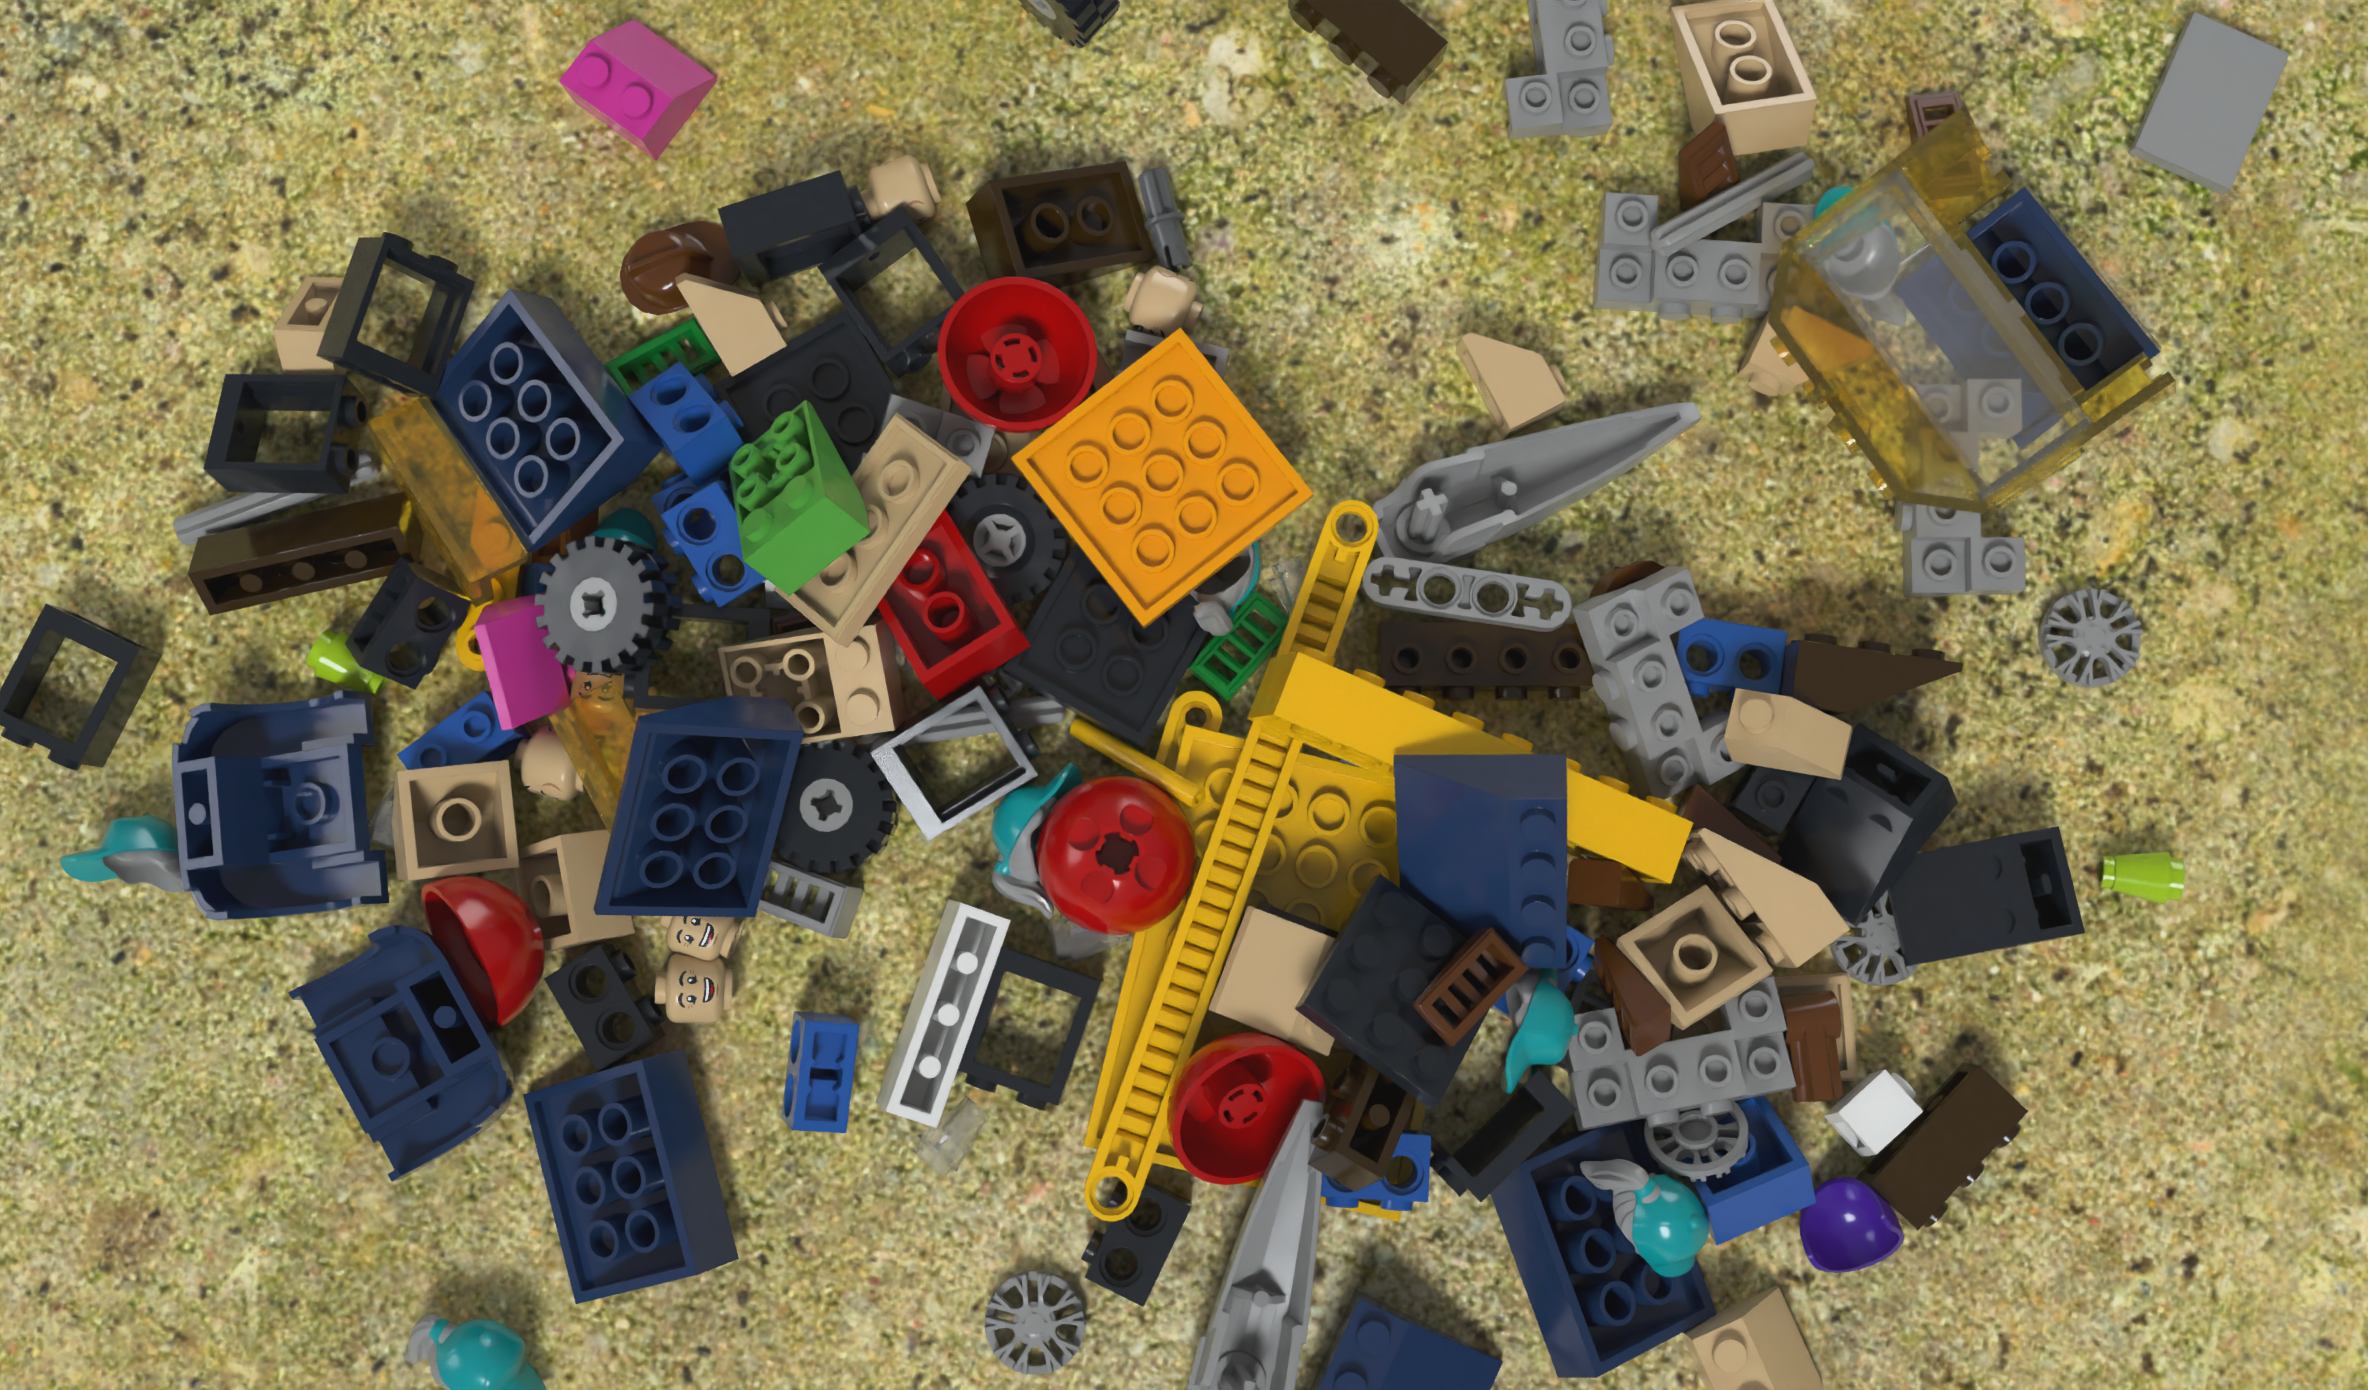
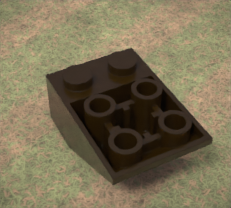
(1849, 677)

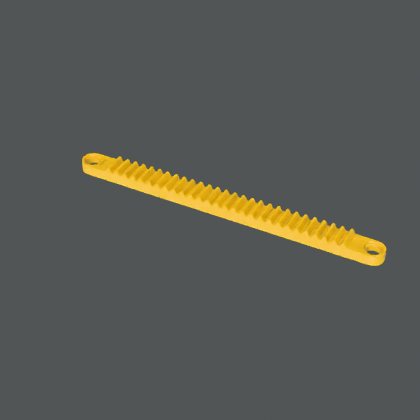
(1222, 881)

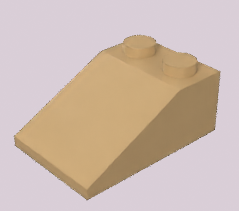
(1743, 73)

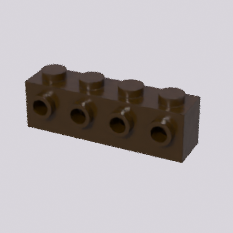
(304, 553)
(1482, 658)
(1362, 1126)

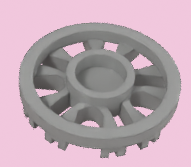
(2090, 638)
(1876, 938)
(1696, 1138)
(1035, 1322)

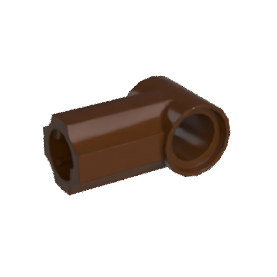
(1811, 1044)

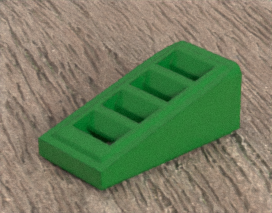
(651, 352)
(1216, 681)

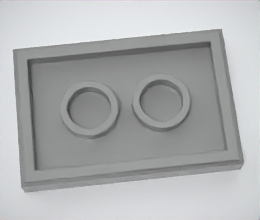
(2208, 103)

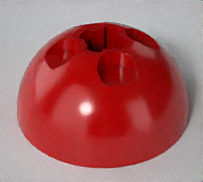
(1032, 333)
(1160, 850)
(491, 941)
(1237, 1104)

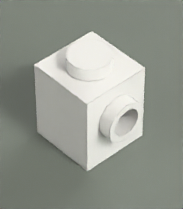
(1874, 1112)

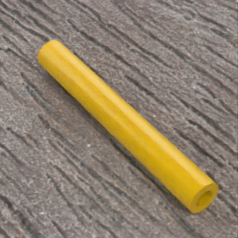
(1137, 762)

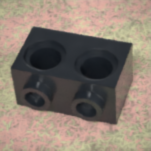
(396, 619)
(1767, 798)
(594, 1015)
(1148, 1243)

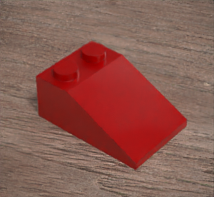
(949, 614)

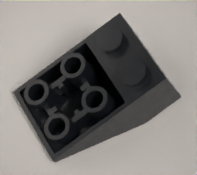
(1868, 825)
(1985, 897)

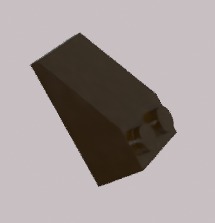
(1060, 225)

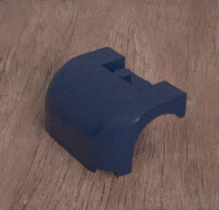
(277, 808)
(410, 1047)

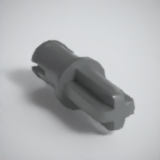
(1164, 219)

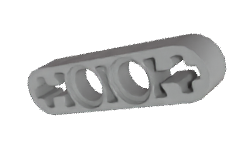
(1467, 585)

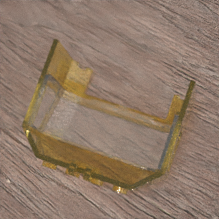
(1929, 346)

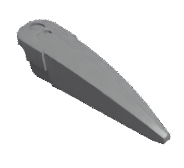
(1503, 487)
(1269, 1276)

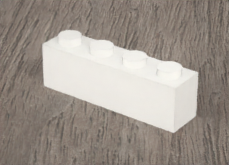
(942, 1013)

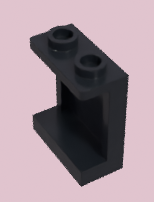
(1505, 1138)

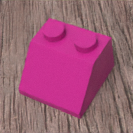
(637, 85)
(518, 665)

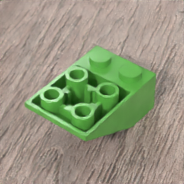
(795, 500)

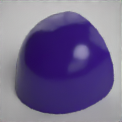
(1848, 1227)

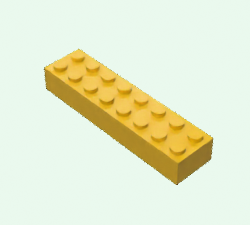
(1370, 725)

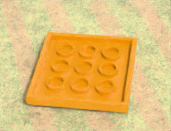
(1162, 477)

